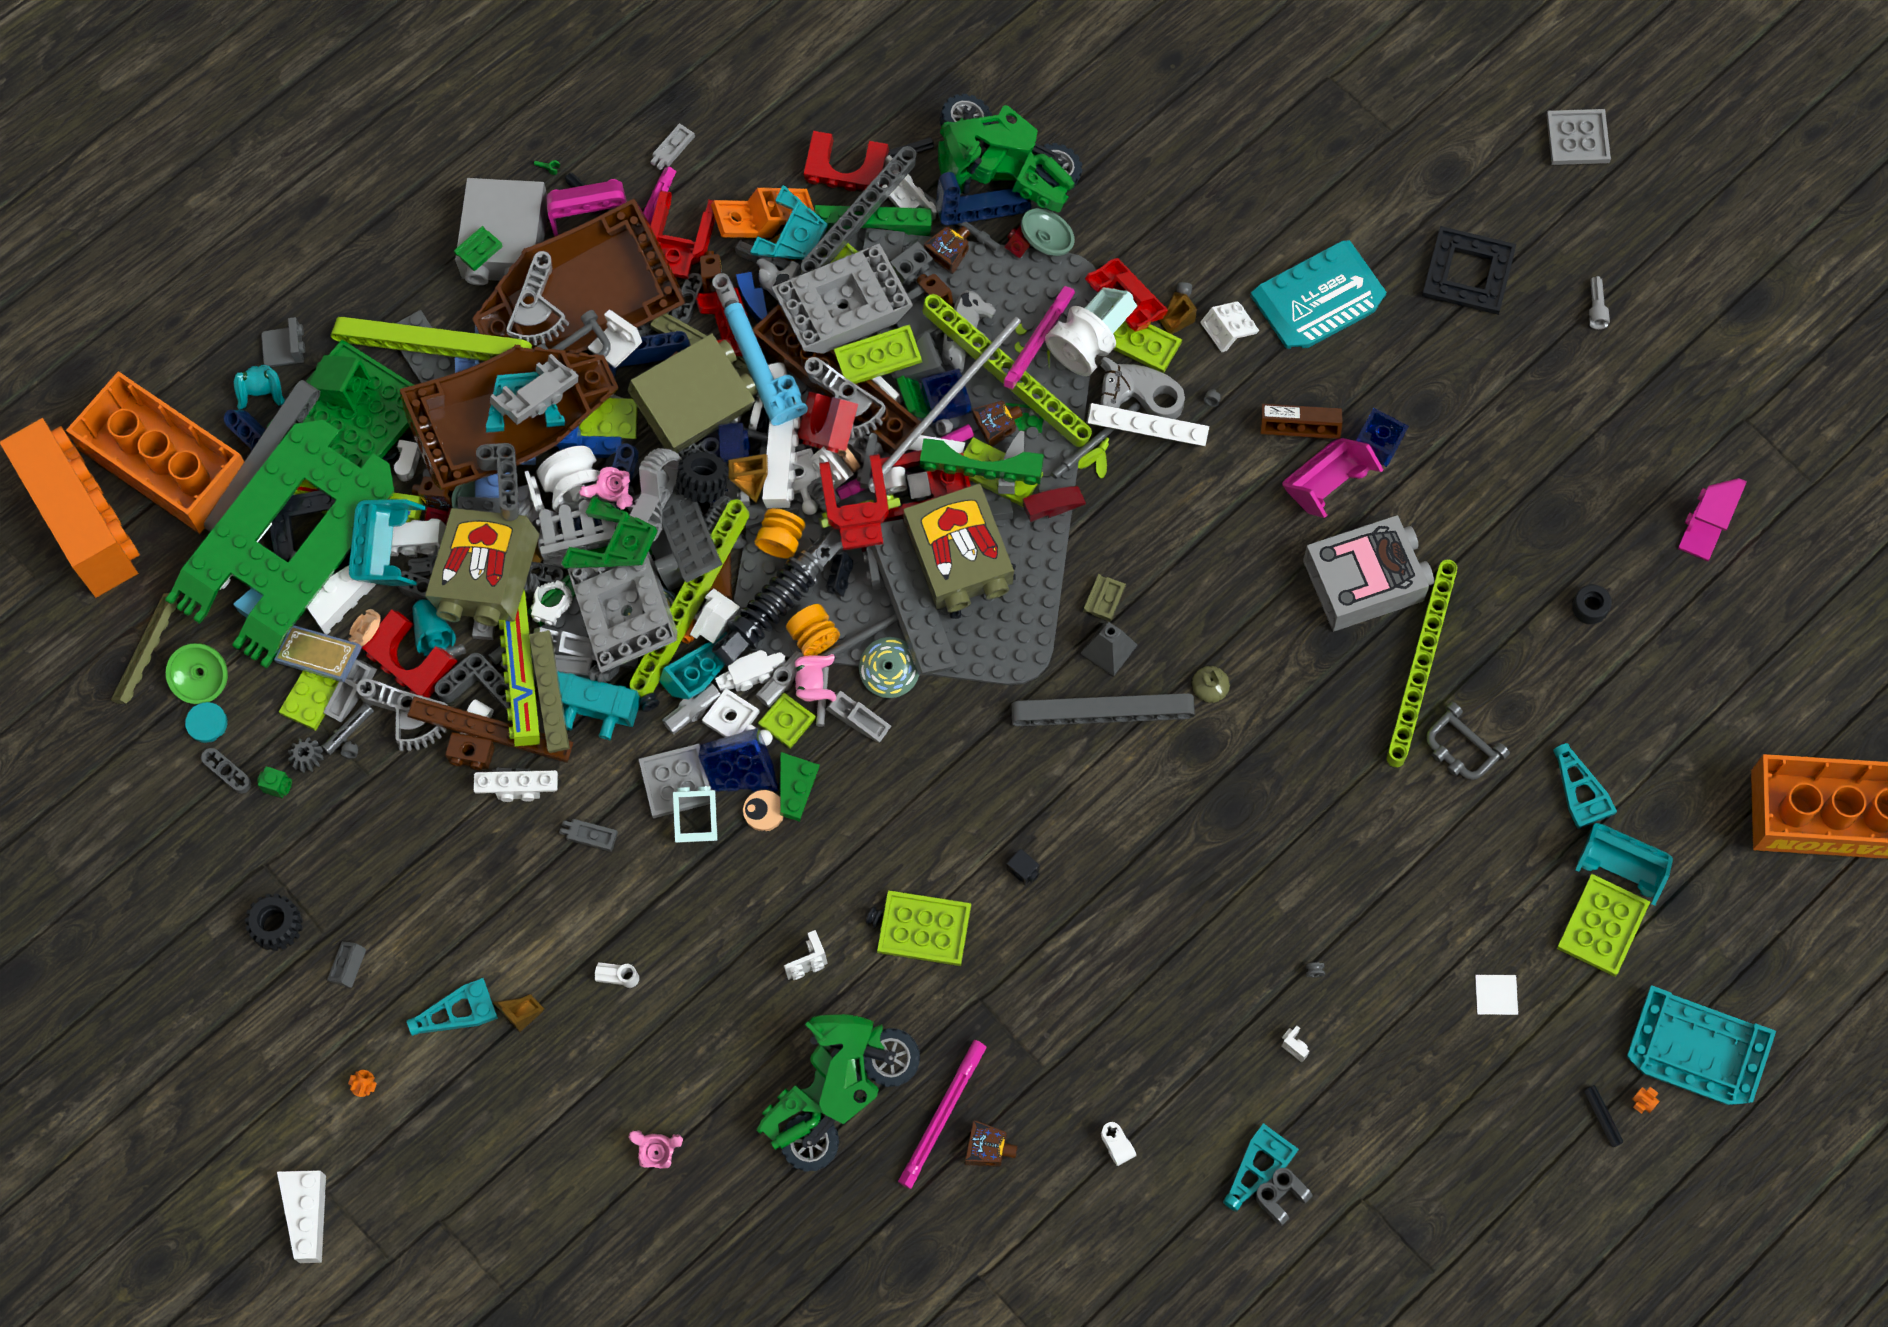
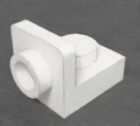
(1296, 1048)

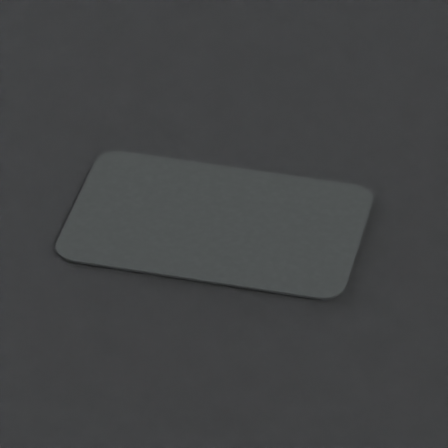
(997, 638)

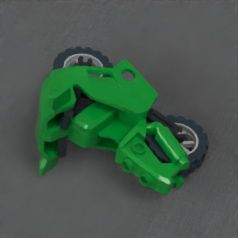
(1004, 153)
(836, 1085)

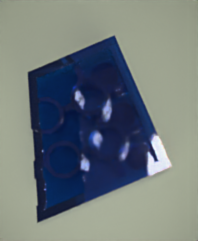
(738, 763)

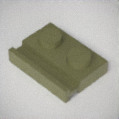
(1104, 597)

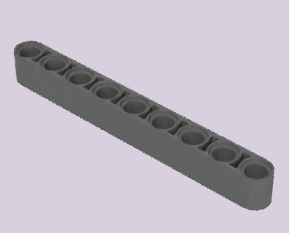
(861, 205)
(292, 412)
(1103, 709)

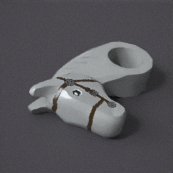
(1144, 384)

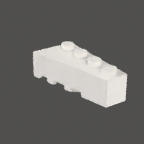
(418, 538)
(336, 599)
(304, 1210)

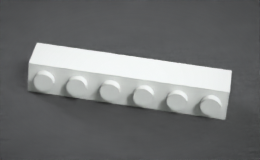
(1147, 424)
(781, 461)

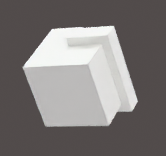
(714, 616)

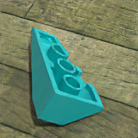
(692, 672)

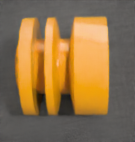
(780, 533)
(812, 630)

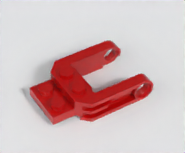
(678, 251)
(939, 481)
(859, 522)

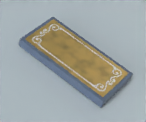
(318, 653)

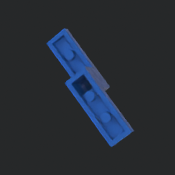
(600, 445)

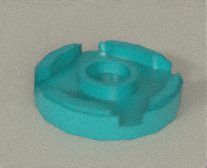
(206, 722)

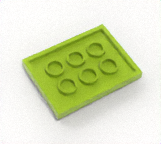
(1603, 925)
(924, 928)

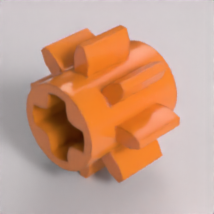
(362, 1083)
(1645, 1100)

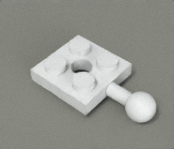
(800, 485)
(745, 716)

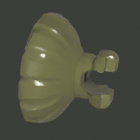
(1210, 690)

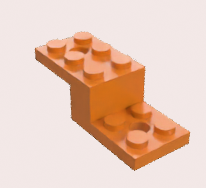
(757, 216)

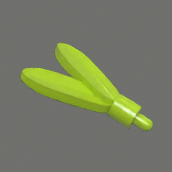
(1096, 455)

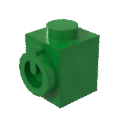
(274, 782)

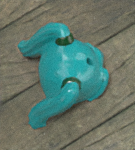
(257, 382)

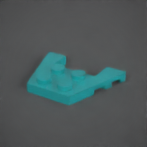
(800, 233)
(514, 383)

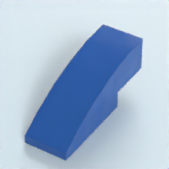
(752, 297)

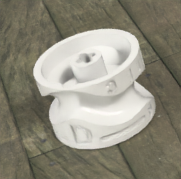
(1080, 341)
(566, 474)

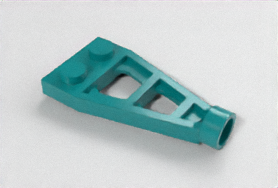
(1589, 811)
(479, 1001)
(1272, 1145)

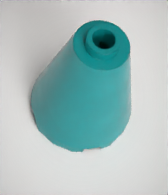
(430, 629)

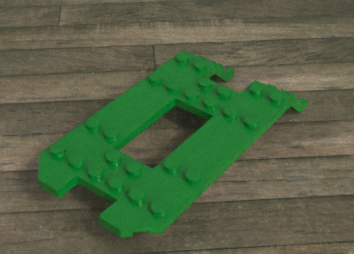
(284, 585)

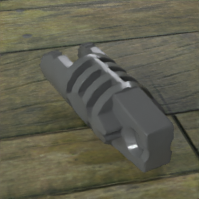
(715, 512)

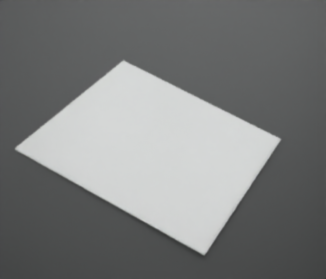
(1496, 994)

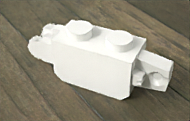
(750, 671)

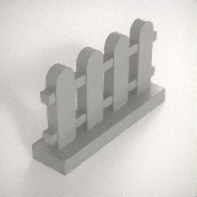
(588, 542)

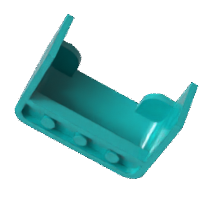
(373, 541)
(1626, 858)

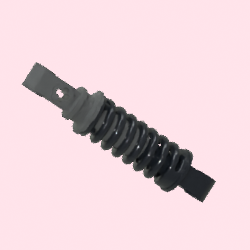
(794, 577)

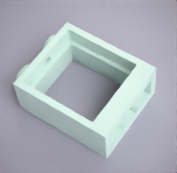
(1122, 308)
(692, 837)

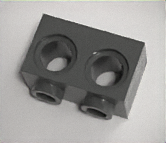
(906, 262)

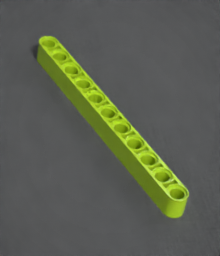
(422, 339)
(1004, 361)
(690, 607)
(1422, 671)

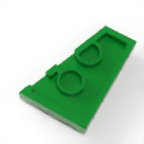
(795, 785)

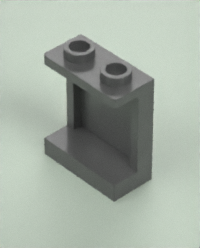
(916, 319)

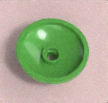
(185, 679)

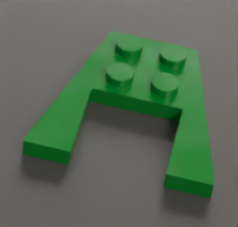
(627, 546)

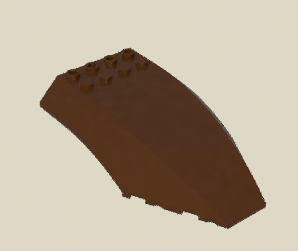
(597, 268)
(452, 412)

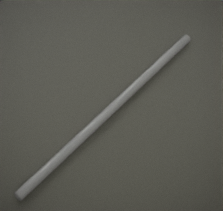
(950, 395)

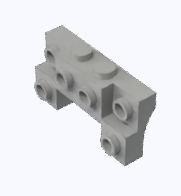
(537, 394)

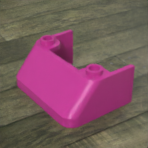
(584, 200)
(1328, 471)
(1711, 517)

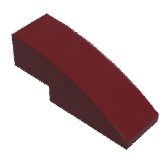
(1053, 502)

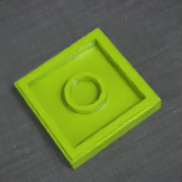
(787, 720)

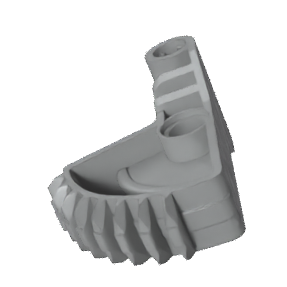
(540, 308)
(835, 383)
(655, 486)
(390, 698)

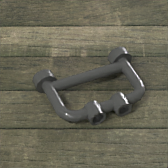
(589, 320)
(1455, 766)

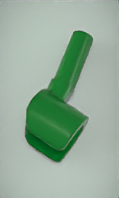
(554, 163)

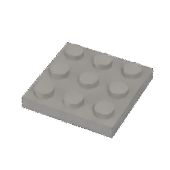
(1578, 136)
(670, 771)

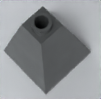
(931, 361)
(1109, 648)

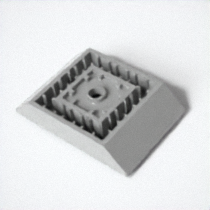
(859, 280)
(604, 597)

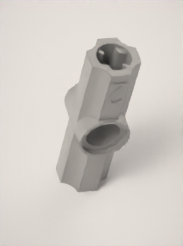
(773, 688)
(691, 709)

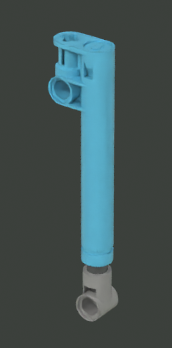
(775, 398)

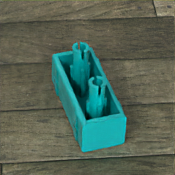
(598, 701)

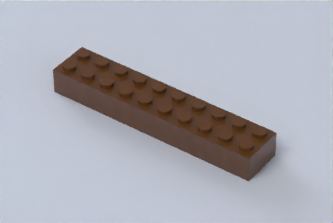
(780, 341)

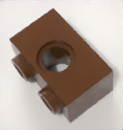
(461, 743)

